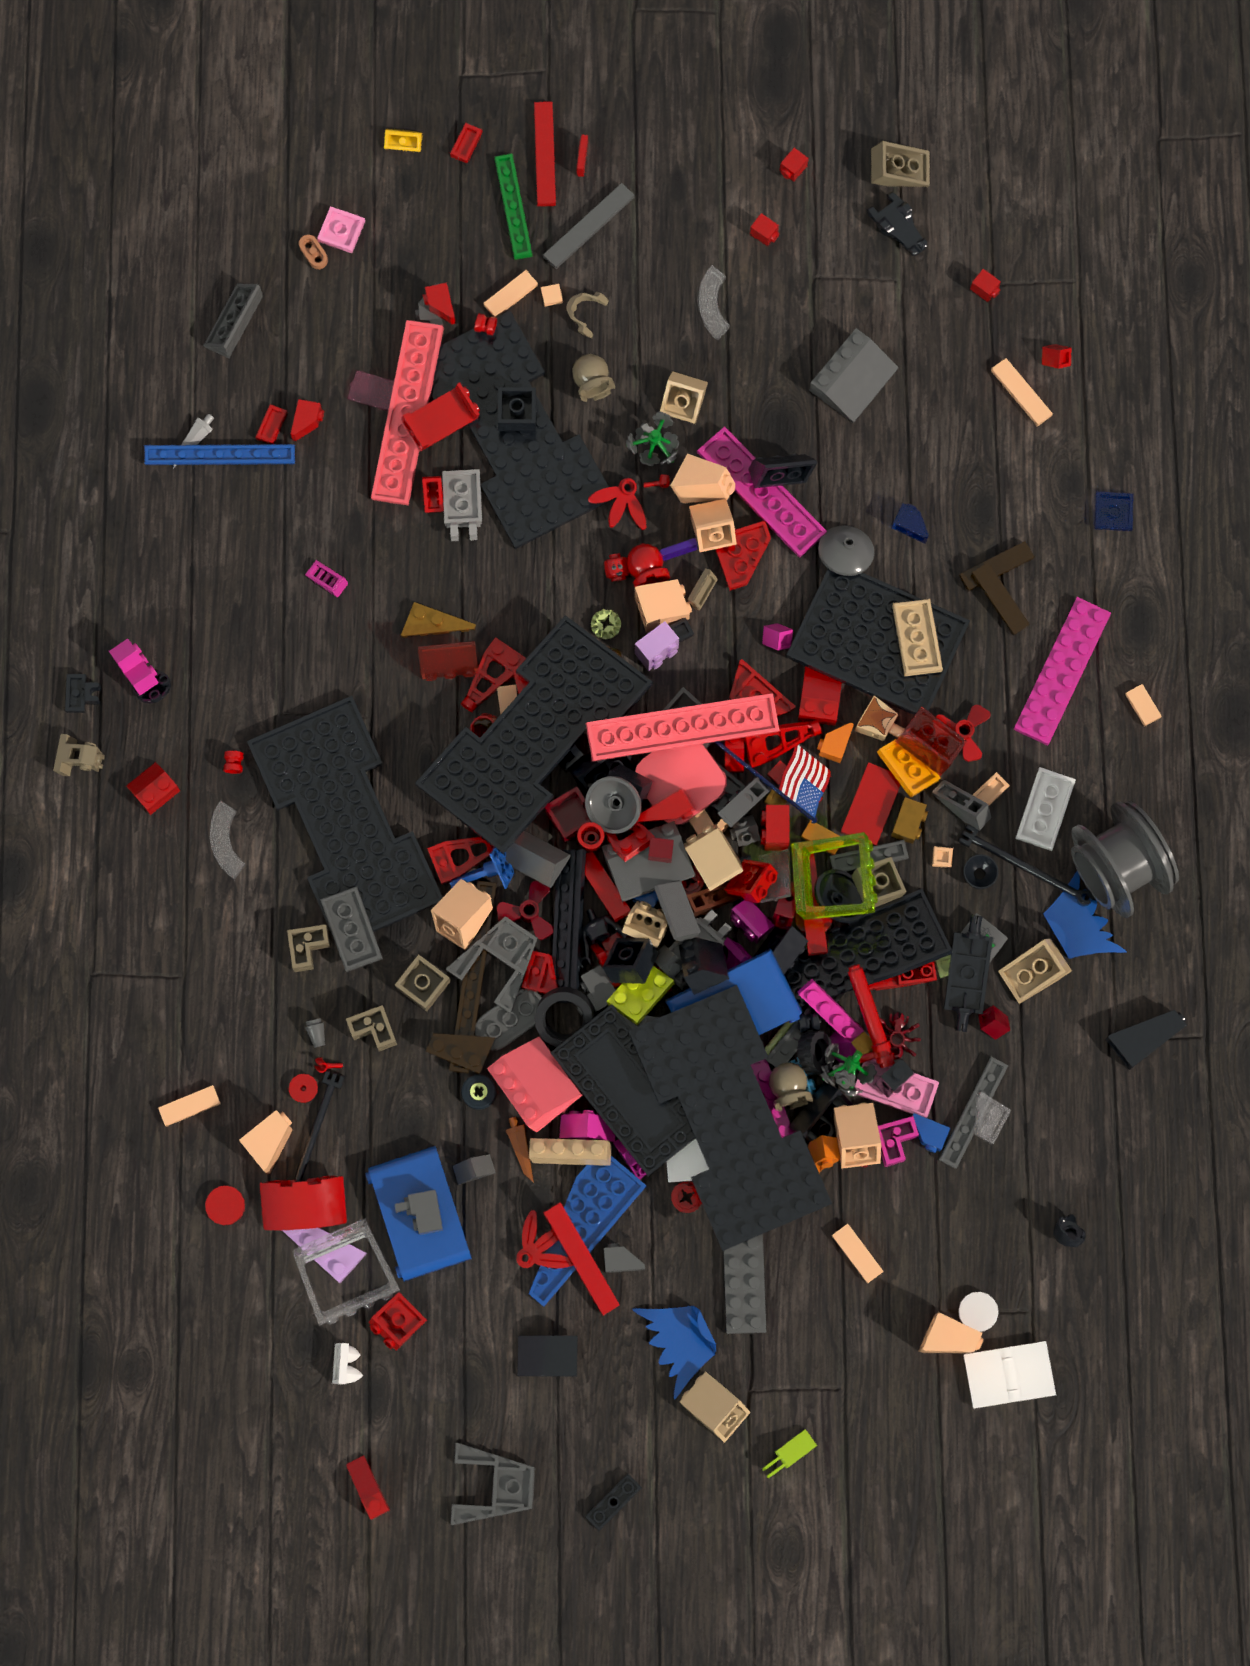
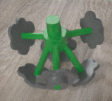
(647, 434)
(845, 1072)

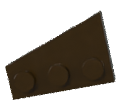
(461, 1050)

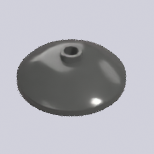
(846, 558)
(603, 809)

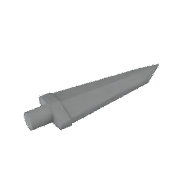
(198, 431)

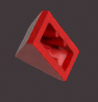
(433, 494)

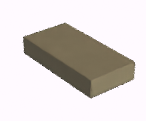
(702, 589)

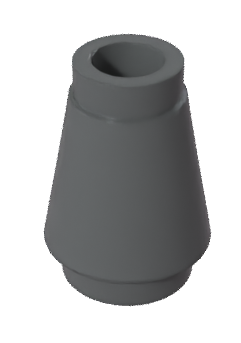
(315, 1030)

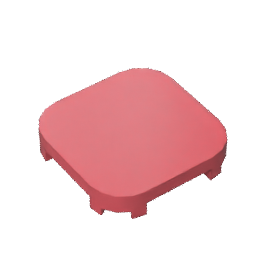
(686, 769)

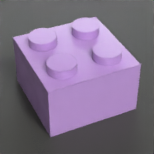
(657, 646)

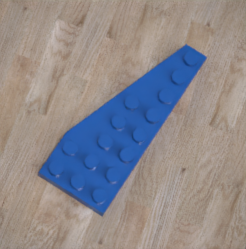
(594, 1206)

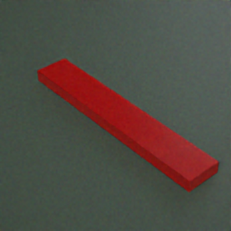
(545, 154)
(815, 927)
(581, 1258)

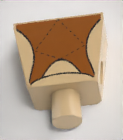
(878, 721)

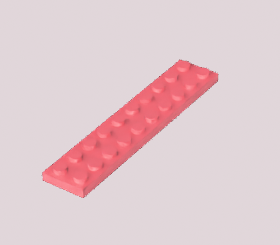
(410, 392)
(682, 727)

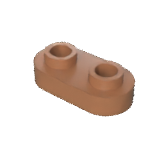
(313, 253)

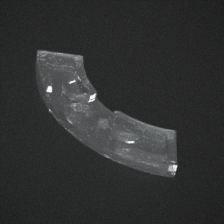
(708, 303)
(220, 840)

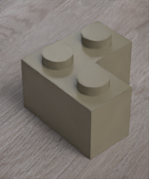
(303, 941)
(374, 1023)

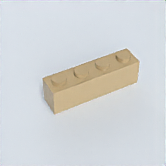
(570, 1151)

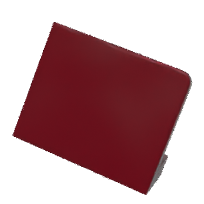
(660, 850)
(994, 1022)

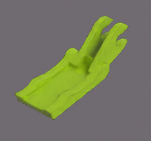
(792, 1451)

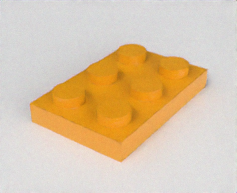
(907, 769)

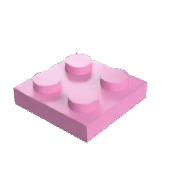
(341, 229)

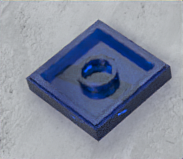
(1113, 511)

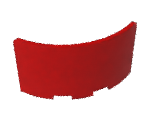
(303, 1203)

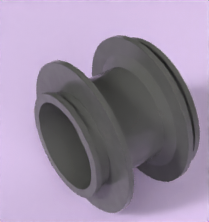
(1124, 858)

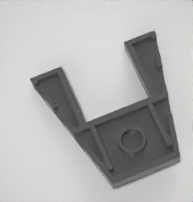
(508, 944)
(511, 1486)

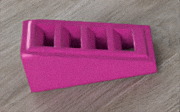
(337, 584)

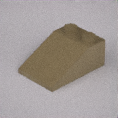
(899, 165)

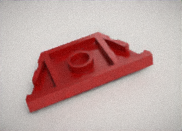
(750, 684)

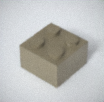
(888, 882)
(422, 983)

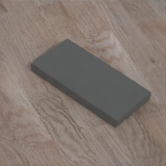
(351, 929)

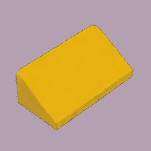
(403, 140)

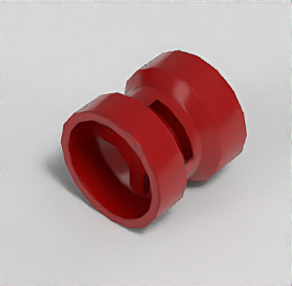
(485, 324)
(233, 762)

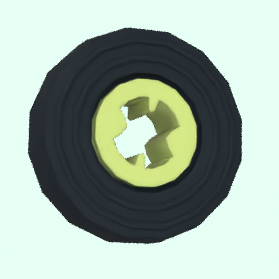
(468, 1092)

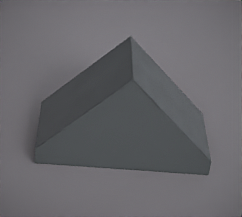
(473, 1169)

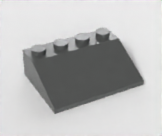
(853, 376)
(641, 875)

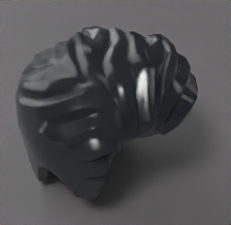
(1068, 1232)

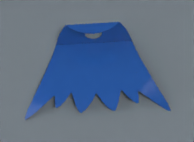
(1076, 927)
(685, 1339)

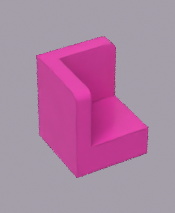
(777, 636)

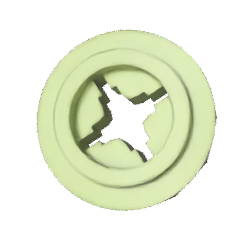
(609, 631)

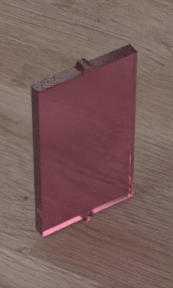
(371, 390)

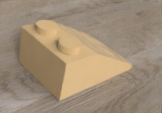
(1035, 970)

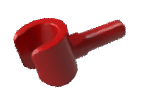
(663, 482)
(323, 1066)

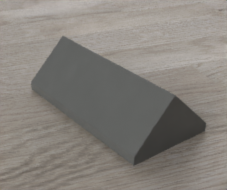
(234, 319)

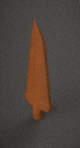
(519, 1142)

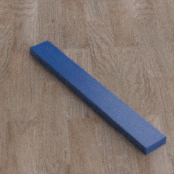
(219, 454)

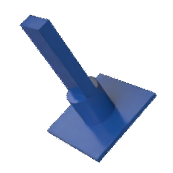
(496, 866)

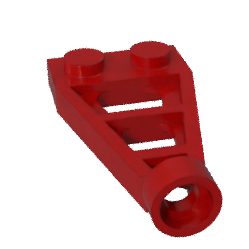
(502, 655)
(757, 749)
(632, 844)
(443, 861)

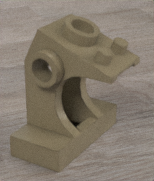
(89, 757)

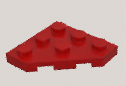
(741, 560)

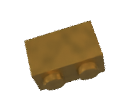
(909, 820)

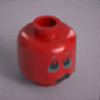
(616, 567)

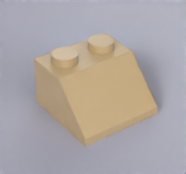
(683, 397)

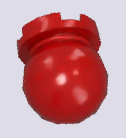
(646, 565)

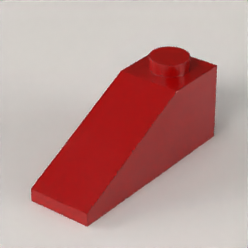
(671, 808)
(367, 1487)

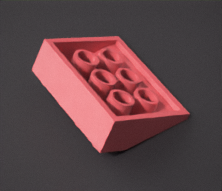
(534, 1083)

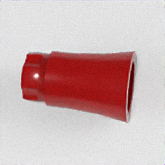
(590, 830)

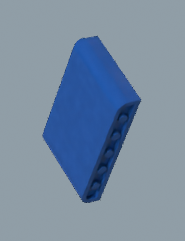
(762, 989)
(416, 1252)

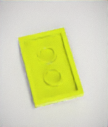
(637, 999)

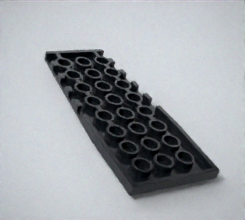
(884, 943)

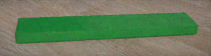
(513, 206)

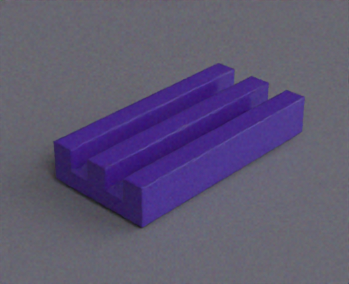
(679, 549)

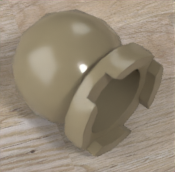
(591, 375)
(789, 1086)

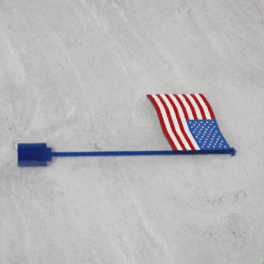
(801, 781)

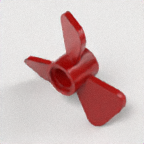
(976, 716)

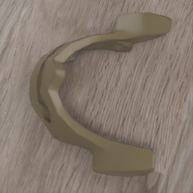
(572, 306)

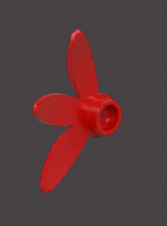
(622, 497)
(535, 1250)

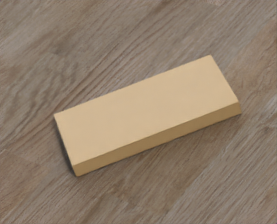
(917, 637)

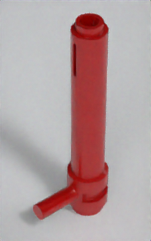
(880, 1044)

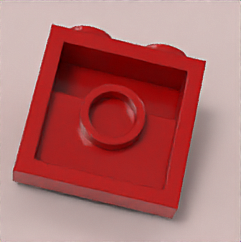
(753, 881)
(396, 1321)

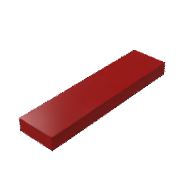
(605, 888)

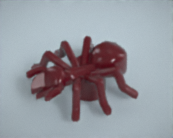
(897, 1036)

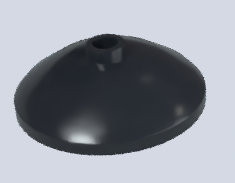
(837, 888)

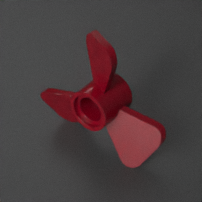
(537, 892)

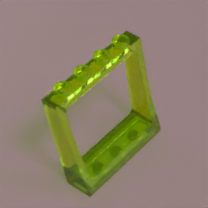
(802, 876)

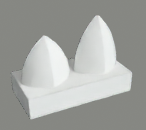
(341, 1371)

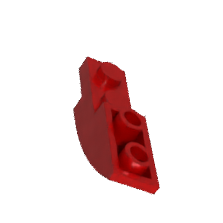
(916, 976)

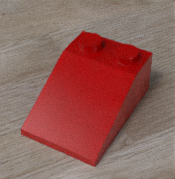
(819, 698)

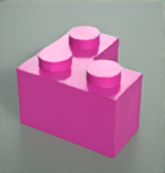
(134, 666)
(585, 1127)
(891, 1137)

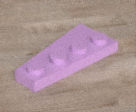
(336, 1263)

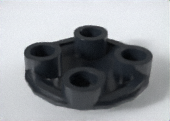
(158, 691)

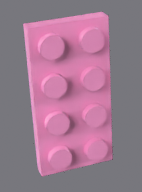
(912, 1097)

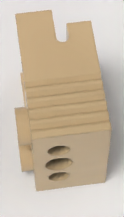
(641, 926)

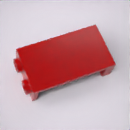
(441, 417)

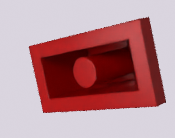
(439, 302)
(306, 418)
(737, 748)

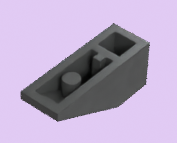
(964, 805)

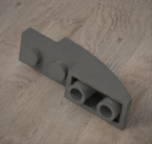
(744, 801)

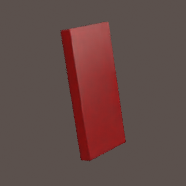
(872, 803)

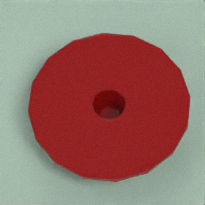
(303, 1088)

